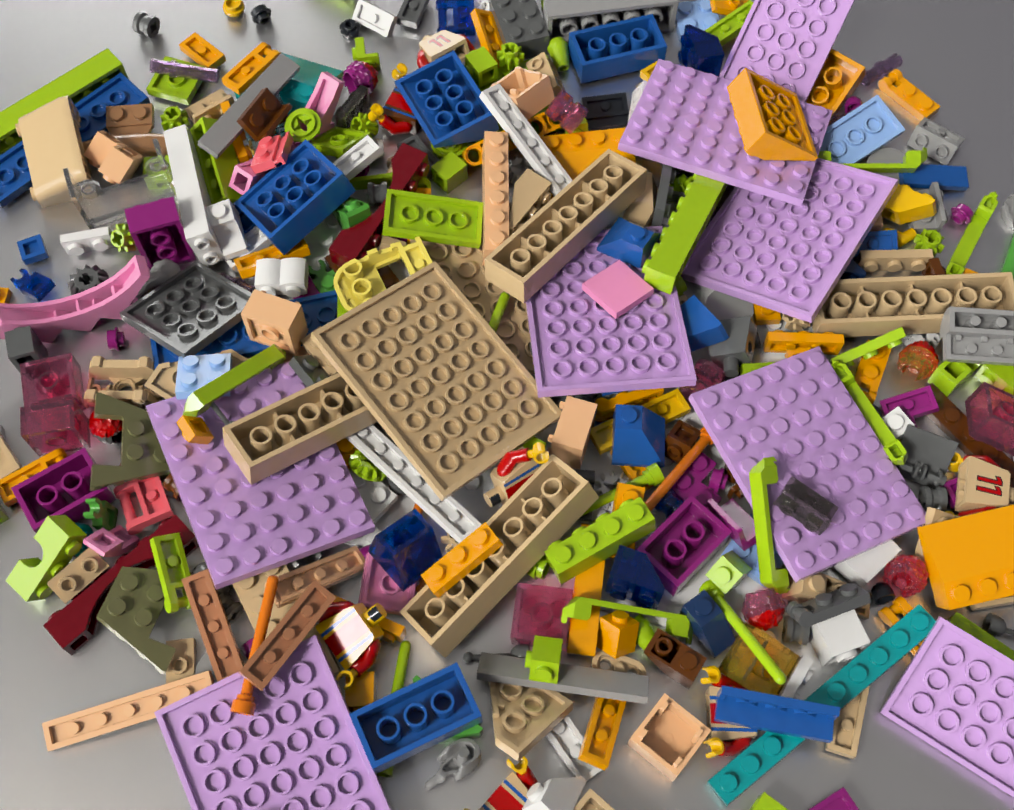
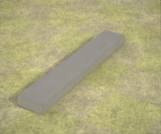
(226, 128)
(570, 680)

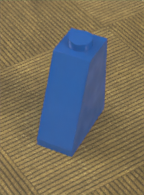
(701, 325)

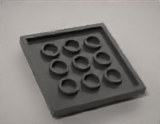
(188, 310)

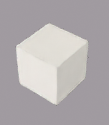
(838, 638)

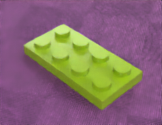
(433, 218)

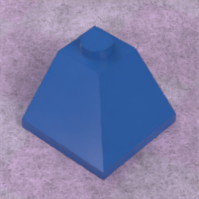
(629, 242)
(637, 437)

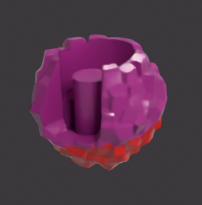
(360, 73)

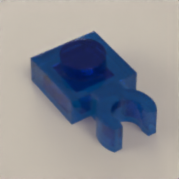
(33, 286)

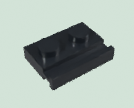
(606, 111)

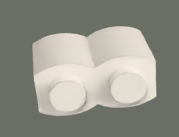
(282, 276)

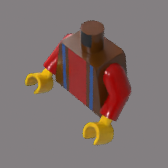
(395, 114)

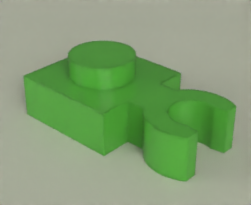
(322, 279)
(101, 513)

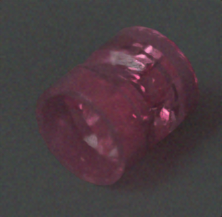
(566, 111)
(707, 375)

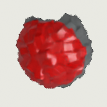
(104, 428)

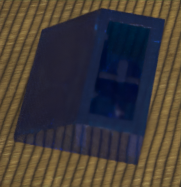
(700, 50)
(406, 549)
(634, 579)

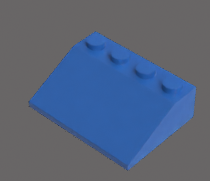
(447, 102)
(295, 196)

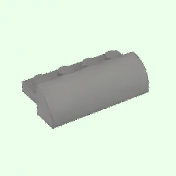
(978, 336)

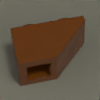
(674, 658)

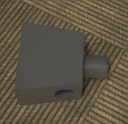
(737, 348)

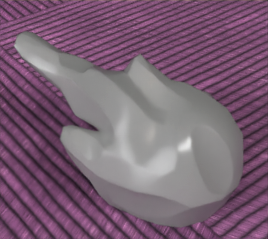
(159, 273)
(460, 761)

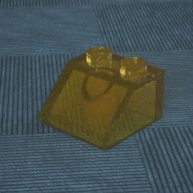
(747, 670)

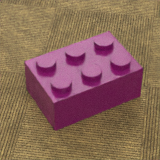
(159, 232)
(60, 490)
(684, 544)

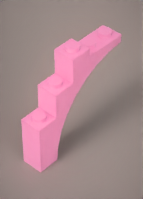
(323, 102)
(79, 310)

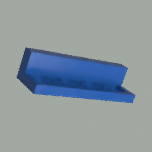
(775, 714)

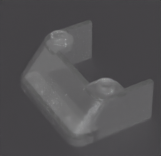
(106, 205)

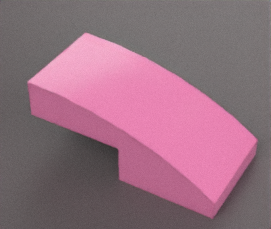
(111, 542)

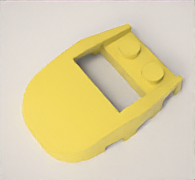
(360, 280)

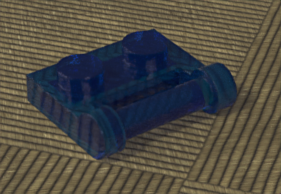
(461, 16)

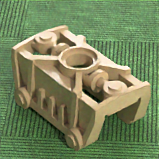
(121, 374)

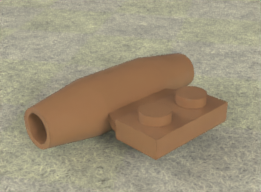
(133, 127)

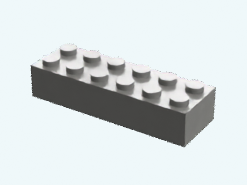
(575, 15)

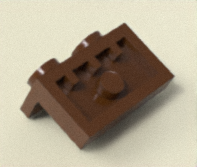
(263, 115)

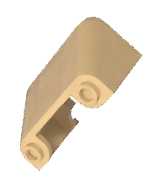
(50, 145)

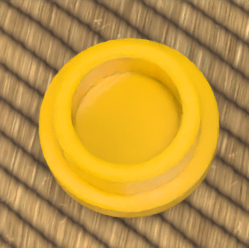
(233, 7)

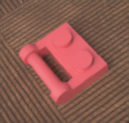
(152, 500)

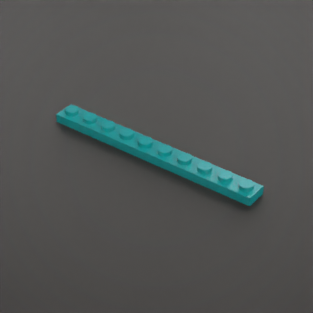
(837, 691)

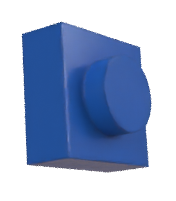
(32, 249)

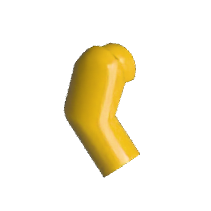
(905, 237)

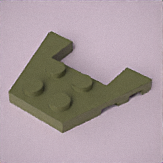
(140, 447)
(133, 611)

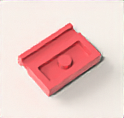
(271, 151)

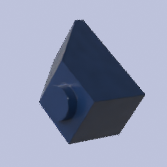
(709, 623)

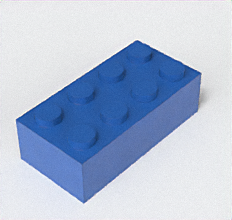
(616, 48)
(416, 718)

